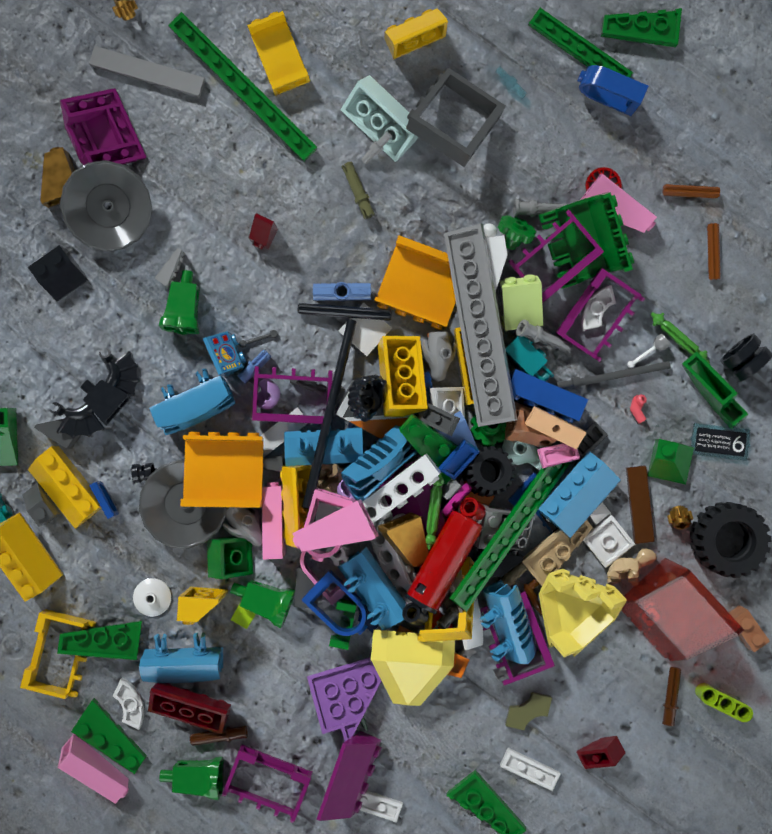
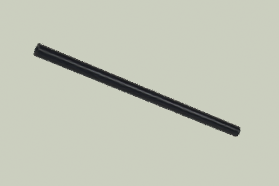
(329, 412)

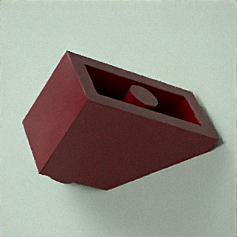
(262, 232)
(601, 753)

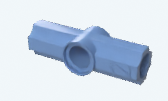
(328, 291)

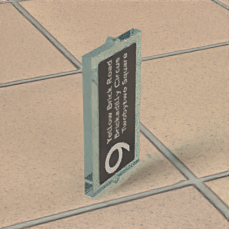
(720, 441)

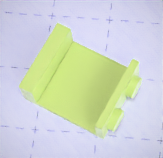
(521, 301)

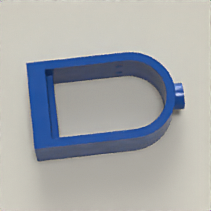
(612, 89)
(319, 588)

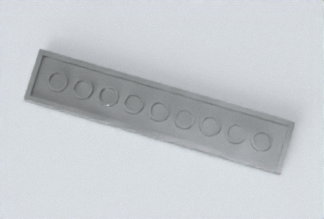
(480, 325)

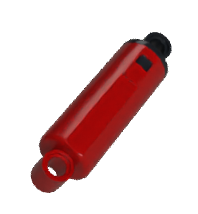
(444, 562)

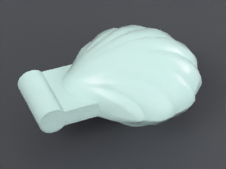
(527, 453)

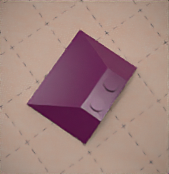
(101, 128)

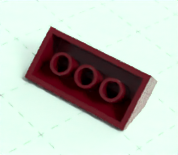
(188, 707)

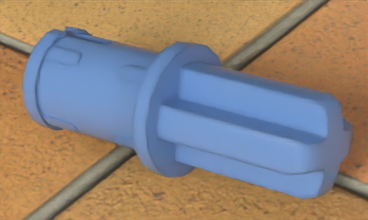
(260, 360)

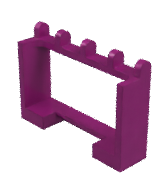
(574, 270)
(594, 284)
(286, 417)
(548, 662)
(297, 773)

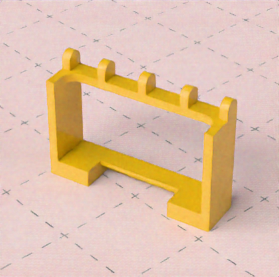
(465, 620)
(30, 673)

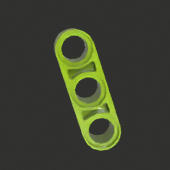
(732, 705)

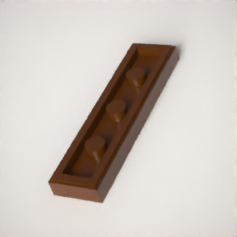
(640, 504)

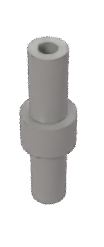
(376, 147)

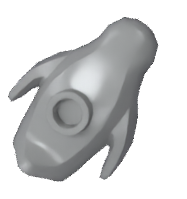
(438, 354)
(244, 524)

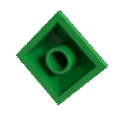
(670, 461)

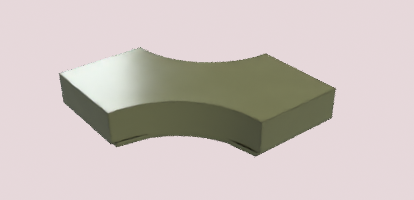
(522, 714)

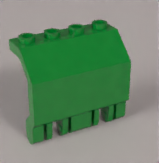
(601, 221)

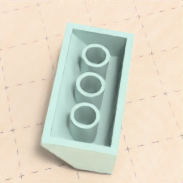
(379, 112)

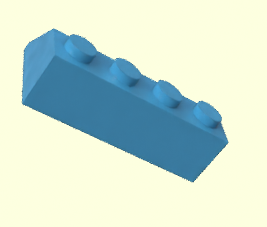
(579, 494)

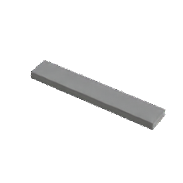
(147, 71)

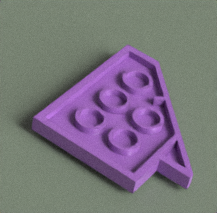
(344, 695)

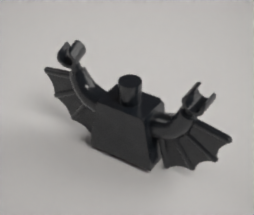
(103, 399)

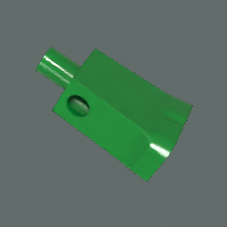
(182, 307)
(265, 600)
(196, 777)

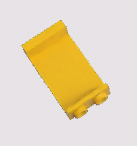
(278, 53)

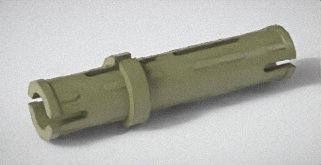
(361, 197)

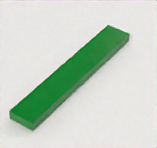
(574, 43)

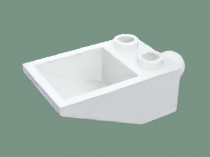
(497, 252)

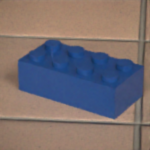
(547, 396)

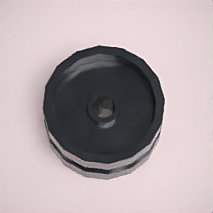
(746, 357)

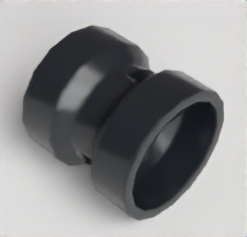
(141, 472)

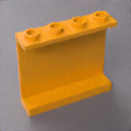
(418, 284)
(223, 470)

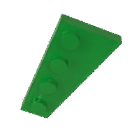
(650, 28)
(428, 441)
(111, 641)
(108, 737)
(482, 800)

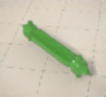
(675, 334)
(434, 511)

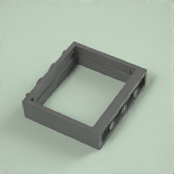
(439, 139)

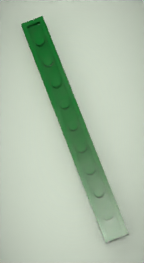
(243, 87)
(506, 536)

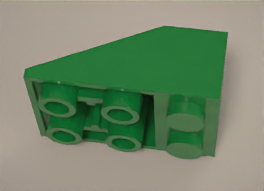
(8, 437)

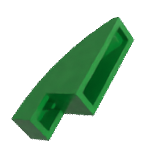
(715, 390)

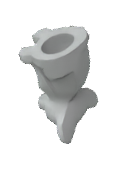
(344, 553)

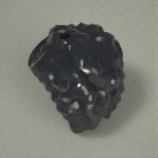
(366, 391)

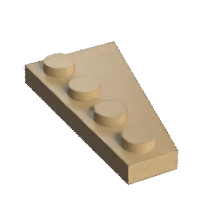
(553, 552)

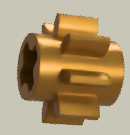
(125, 9)
(680, 517)

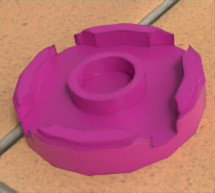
(456, 500)

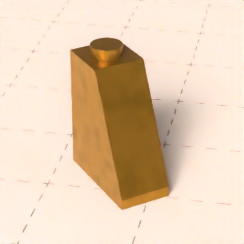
(56, 172)
(406, 538)

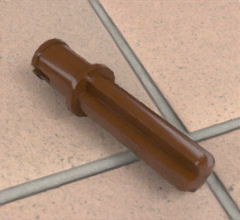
(671, 696)
(211, 737)

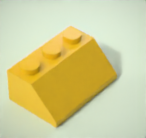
(416, 32)
(197, 602)

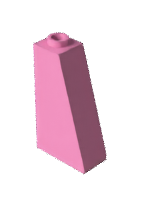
(631, 211)
(273, 522)
(342, 527)
(92, 769)

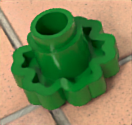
(516, 231)
(488, 436)

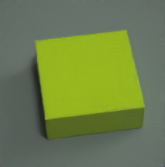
(243, 617)

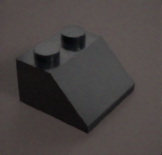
(58, 273)

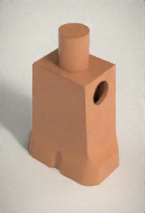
(519, 431)

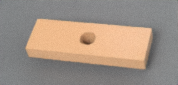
(565, 432)

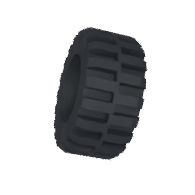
(753, 548)

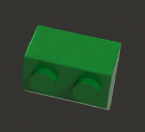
(229, 557)

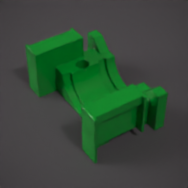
(349, 609)

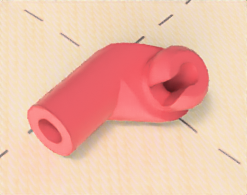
(636, 408)

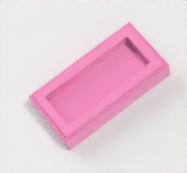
(557, 455)

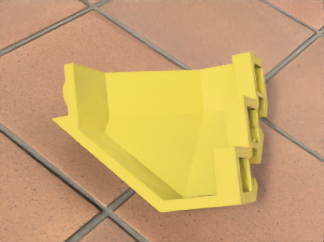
(576, 610)
(410, 667)

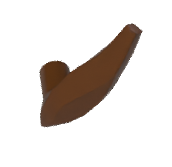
(528, 588)

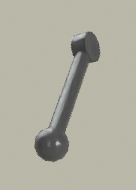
(243, 343)

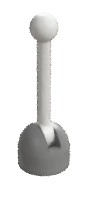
(660, 343)

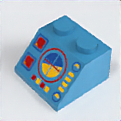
(225, 353)

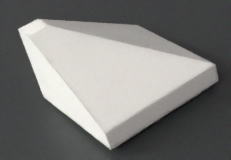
(600, 514)

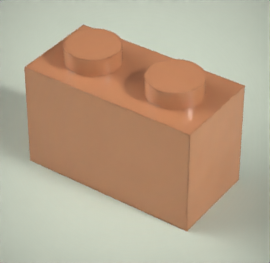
(753, 635)

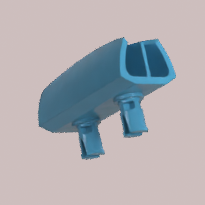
(192, 405)
(342, 446)
(377, 464)
(374, 589)
(510, 623)
(181, 664)

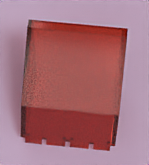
(678, 613)

